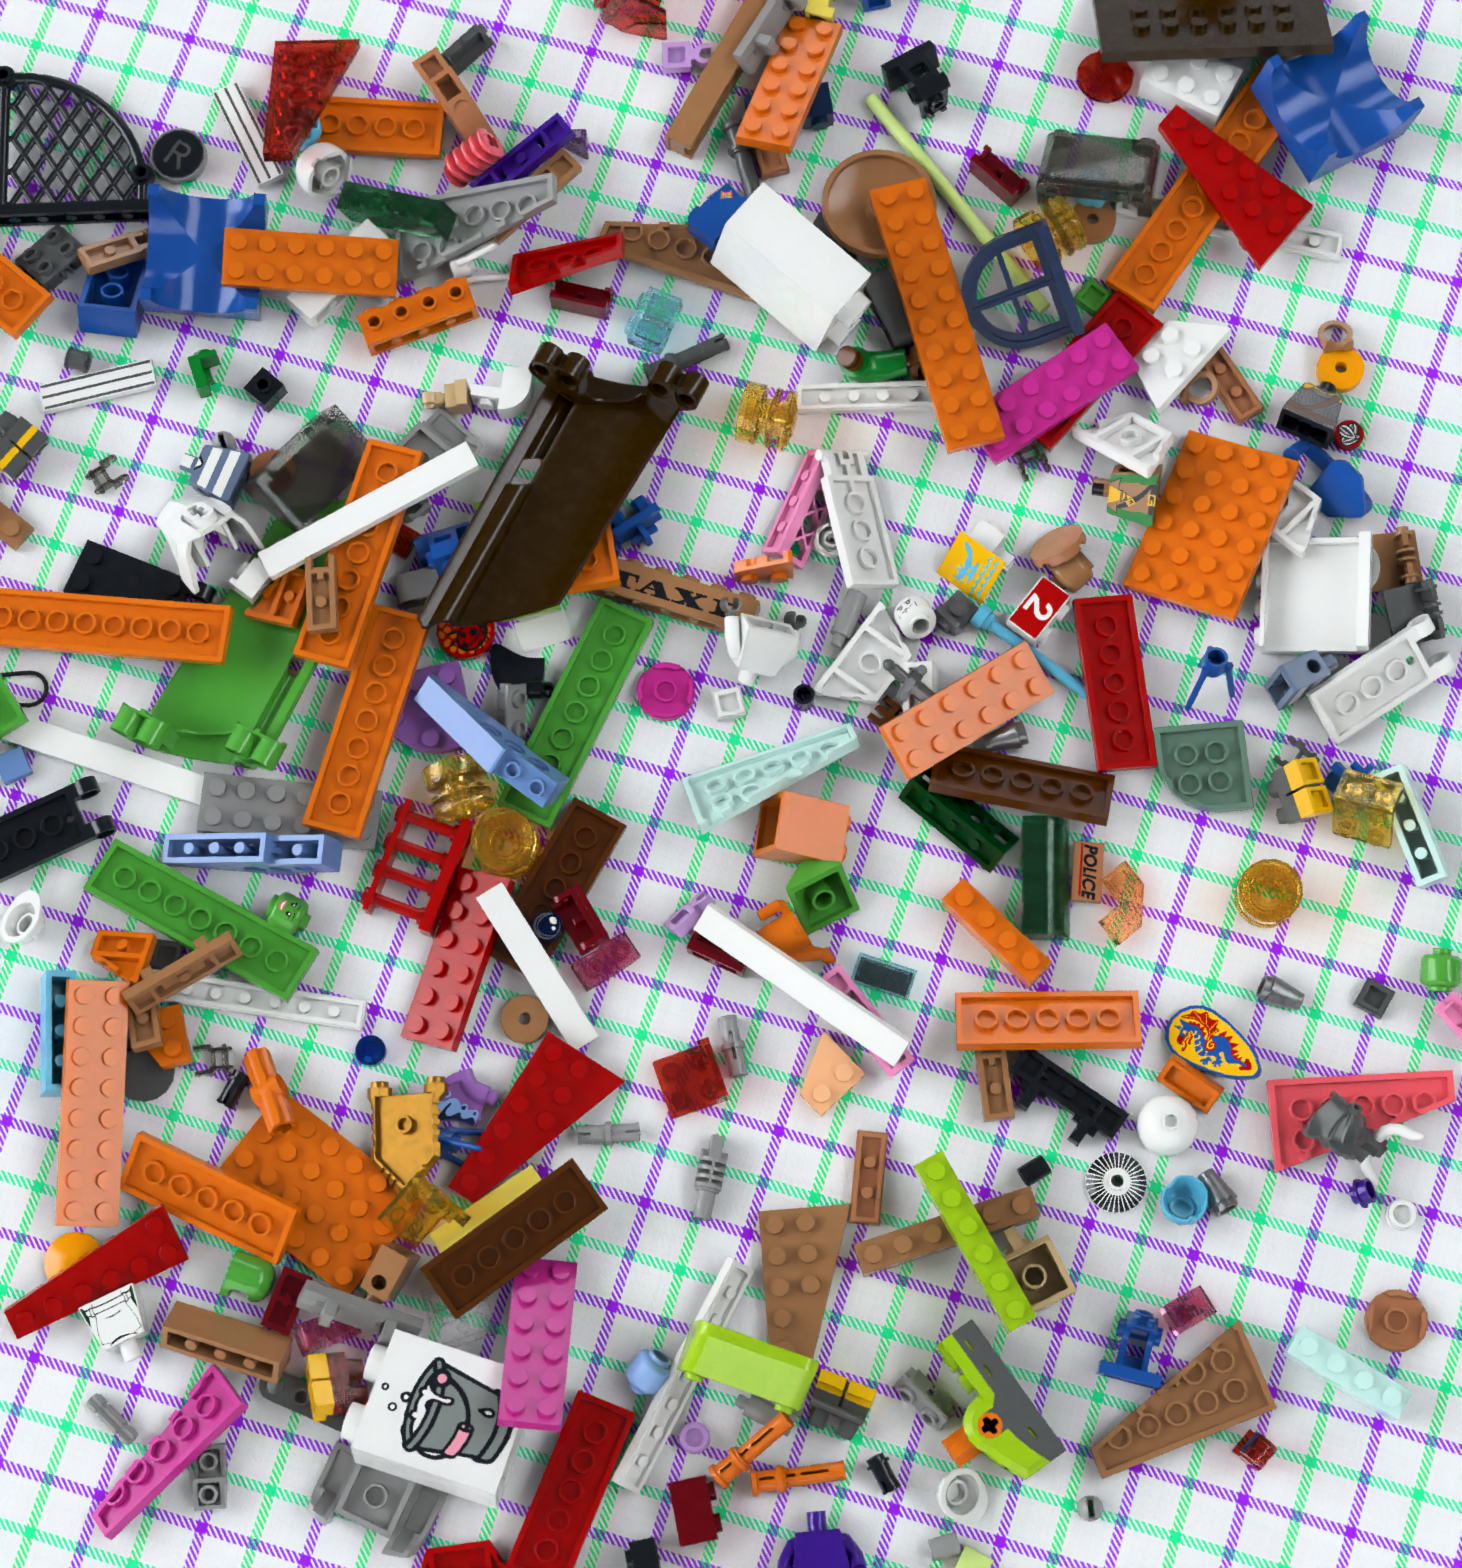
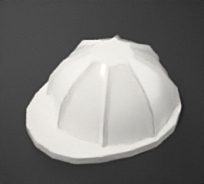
(23, 919)
(963, 1495)

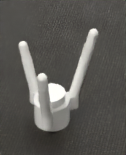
(464, 264)

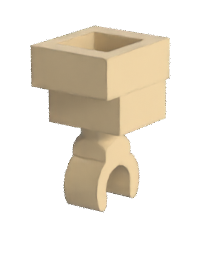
(456, 398)

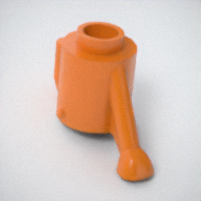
(789, 935)

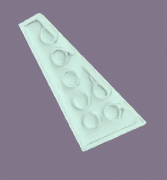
(741, 784)

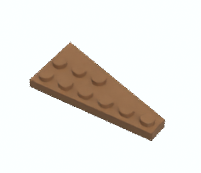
(673, 252)
(798, 1271)
(1203, 1398)

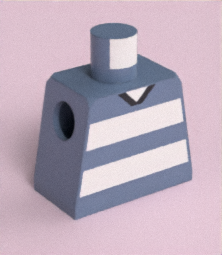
(218, 472)
(1298, 677)

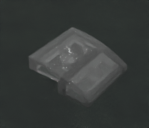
(469, 1328)

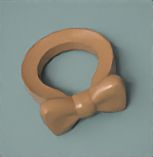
(1328, 345)
(1185, 397)

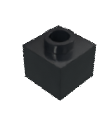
(268, 397)
(643, 1554)

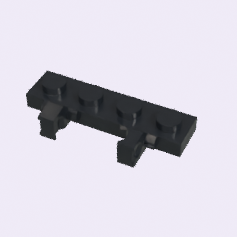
(1089, 1109)

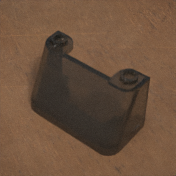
(1100, 169)
(309, 469)

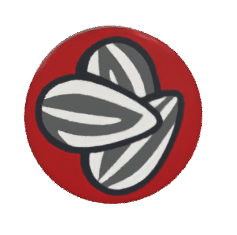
(1348, 435)

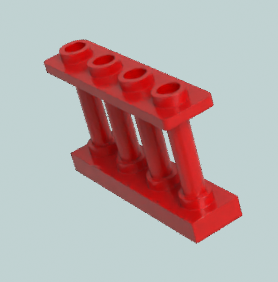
(437, 890)

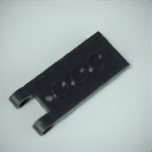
(115, 574)
(42, 831)

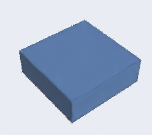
(14, 765)

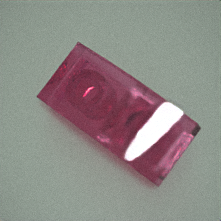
(605, 961)
(314, 1337)

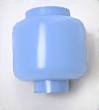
(648, 1371)

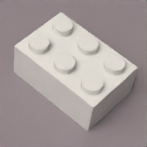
(1195, 85)

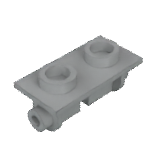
(513, 700)
(933, 1409)

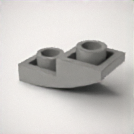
(210, 1478)

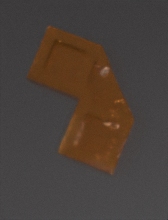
(1129, 893)

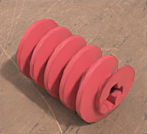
(472, 158)

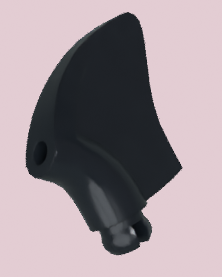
(517, 669)

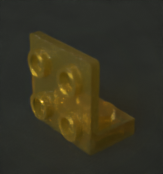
(1365, 807)
(419, 1210)

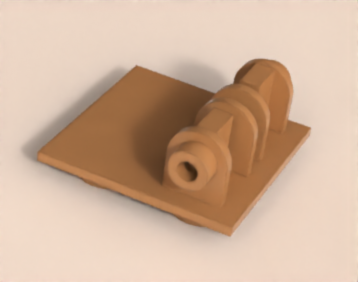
(1397, 559)

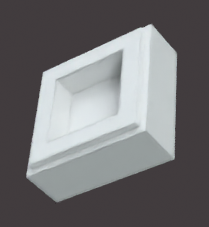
(729, 704)

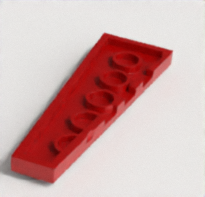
(125, 1258)

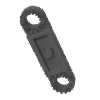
(296, 1398)

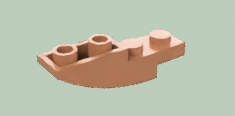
(451, 94)

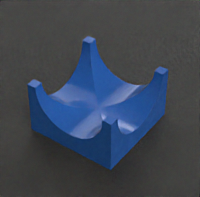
(1332, 104)
(187, 254)

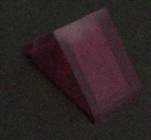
(1187, 1310)

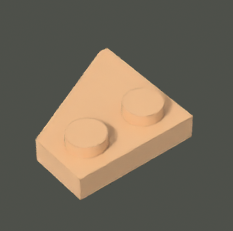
(829, 1076)

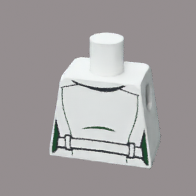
(118, 1321)

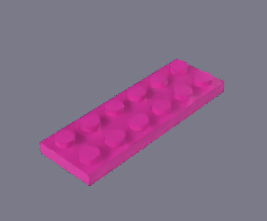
(1059, 389)
(538, 1346)

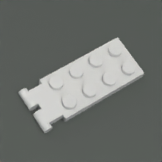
(857, 520)

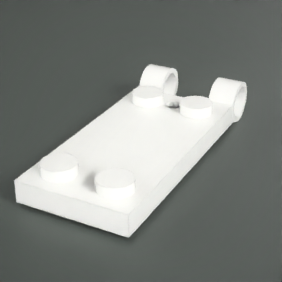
(1378, 681)

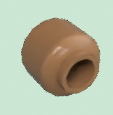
(1073, 573)

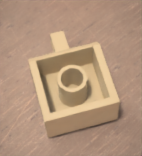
(1037, 1269)

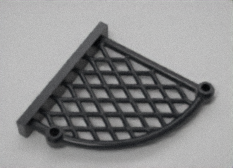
(67, 212)

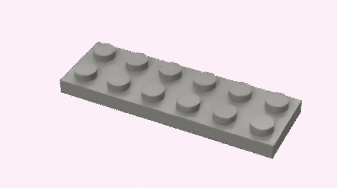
(269, 806)

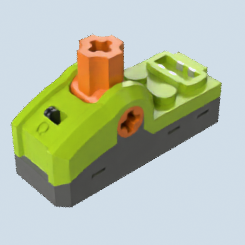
(1022, 1436)

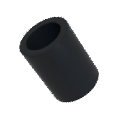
(803, 705)
(1034, 1170)

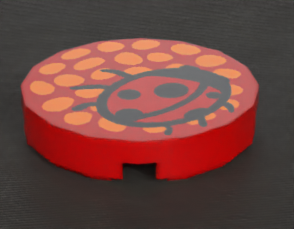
(466, 641)

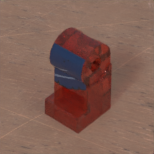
(1254, 1450)

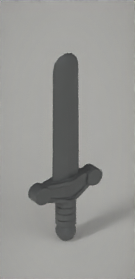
(910, 683)

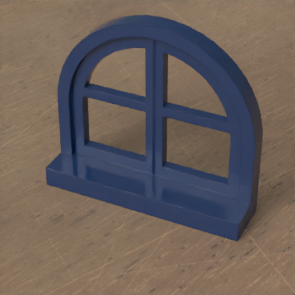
(1053, 277)

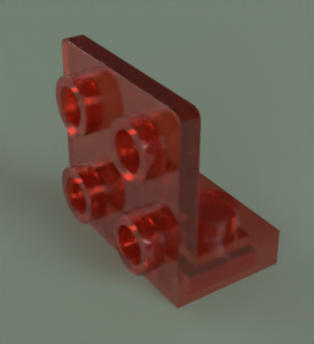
(691, 1080)

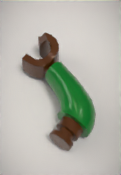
(878, 366)

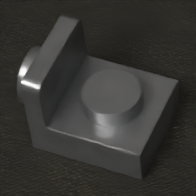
(955, 613)

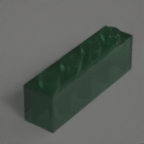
(397, 210)

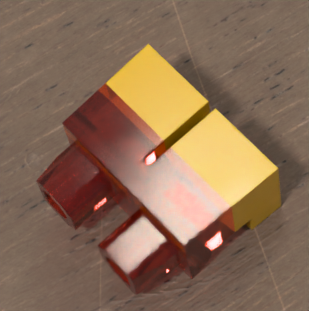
(329, 1384)

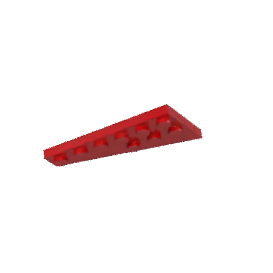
(1242, 192)
(543, 1102)

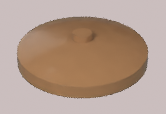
(847, 199)

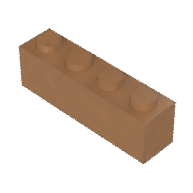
(226, 1342)

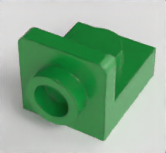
(200, 367)

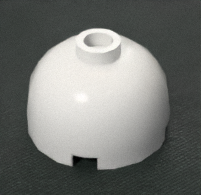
(323, 170)
(1167, 1125)

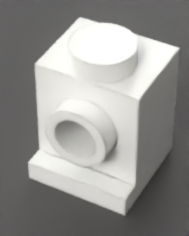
(251, 581)

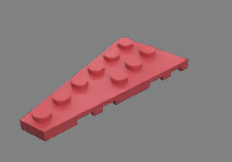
(1381, 1096)

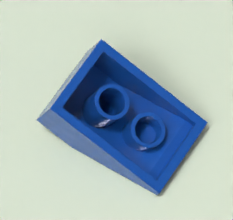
(112, 302)

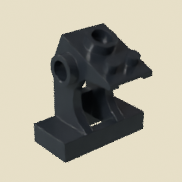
(919, 72)

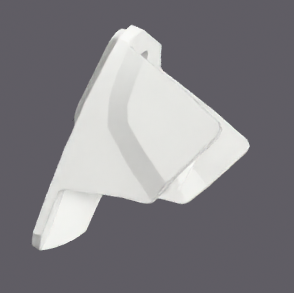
(188, 521)

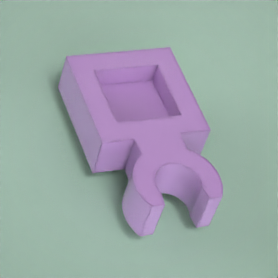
(679, 56)
(686, 918)

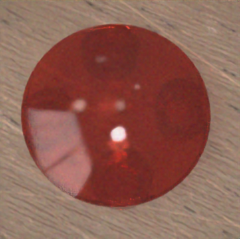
(1104, 80)

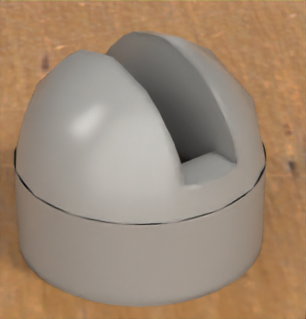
(229, 440)
(1082, 1508)

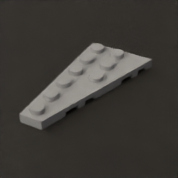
(480, 216)

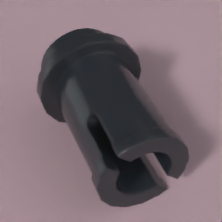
(233, 1088)
(883, 1473)

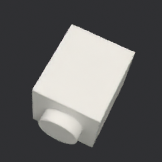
(992, 538)

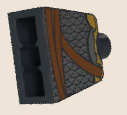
(1312, 413)

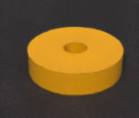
(1349, 360)

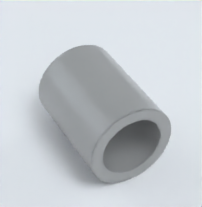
(944, 1546)

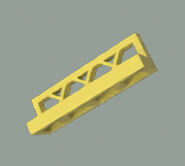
(485, 1207)

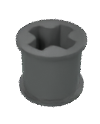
(78, 359)

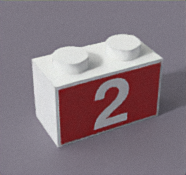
(1039, 612)

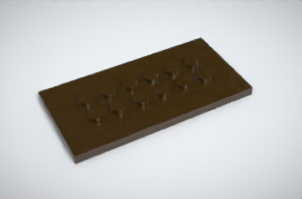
(1210, 29)

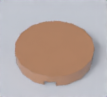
(1057, 546)
(1396, 1320)

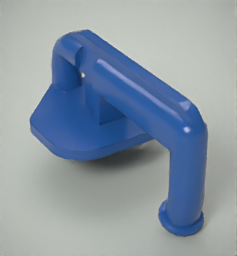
(1339, 484)

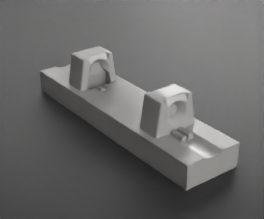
(763, 32)
(356, 1312)

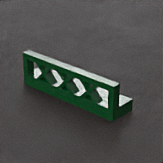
(956, 822)

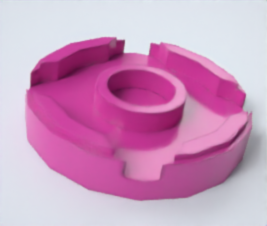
(665, 692)

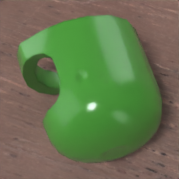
(249, 1275)

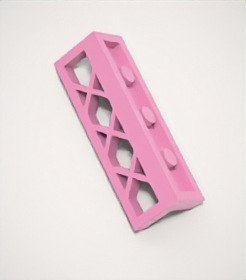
(789, 521)

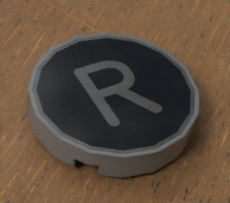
(178, 155)

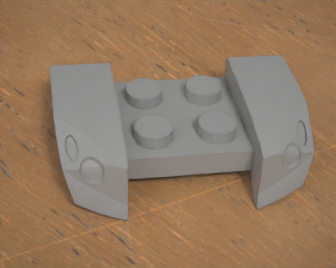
(434, 438)
(377, 1501)

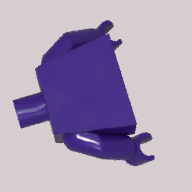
(821, 1547)

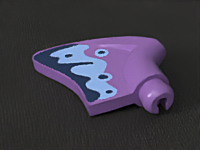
(466, 1098)

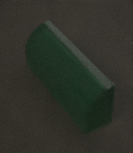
(1045, 878)

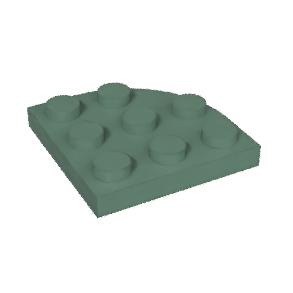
(1206, 765)

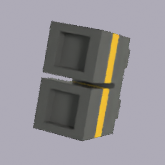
(25, 438)

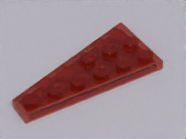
(300, 88)

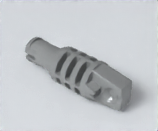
(709, 1177)

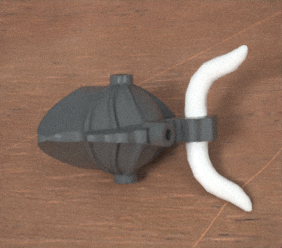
(1344, 1131)

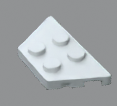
(1176, 357)
(1128, 441)
(1297, 519)
(859, 667)

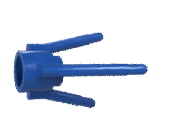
(1213, 665)
(451, 1141)

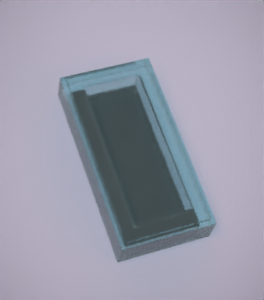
(883, 976)

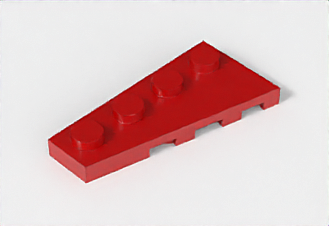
(559, 261)

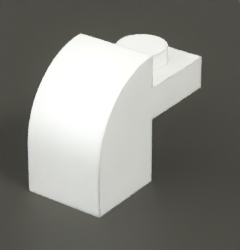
(510, 398)

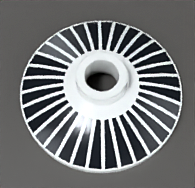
(1104, 1193)

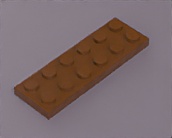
(1024, 785)
(572, 856)
(513, 1238)

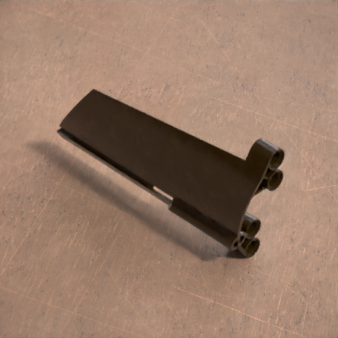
(538, 535)

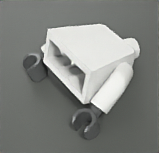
(760, 643)

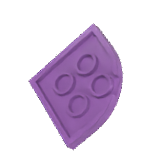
(416, 726)

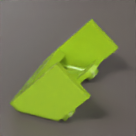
(747, 1365)

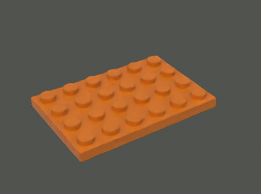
(1212, 525)
(331, 1183)

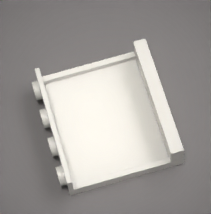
(1316, 599)

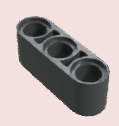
(888, 308)

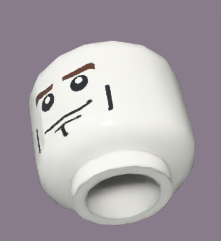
(915, 617)

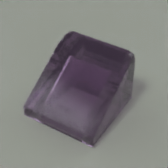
(579, 145)

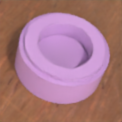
(694, 1437)

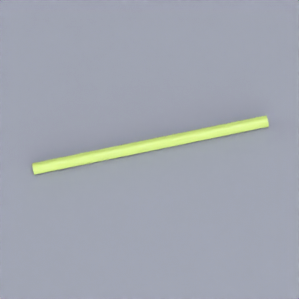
(951, 195)

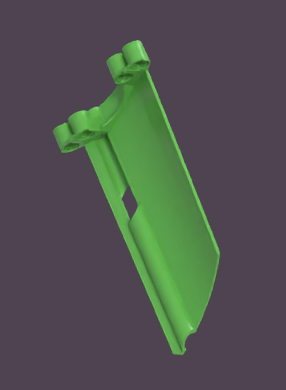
(232, 709)

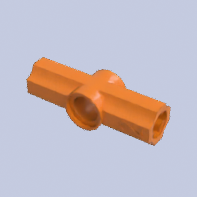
(269, 1092)

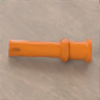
(740, 1457)
(781, 1478)

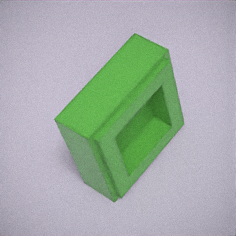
(1092, 297)

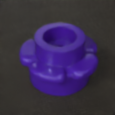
(1362, 1192)

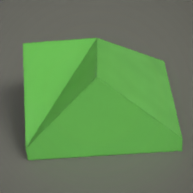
(820, 894)

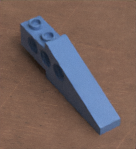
(491, 743)
(254, 852)

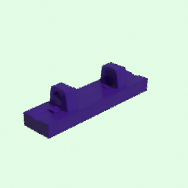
(528, 154)

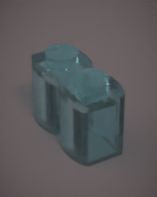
(653, 321)

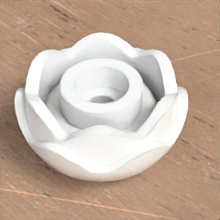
(822, 543)

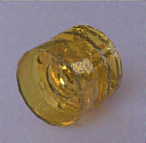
(1063, 224)
(766, 416)
(458, 788)
(494, 831)
(1276, 878)

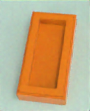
(1190, 1083)

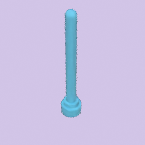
(985, 619)

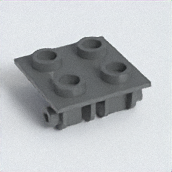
(51, 257)
(1410, 601)

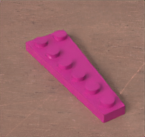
(191, 1430)

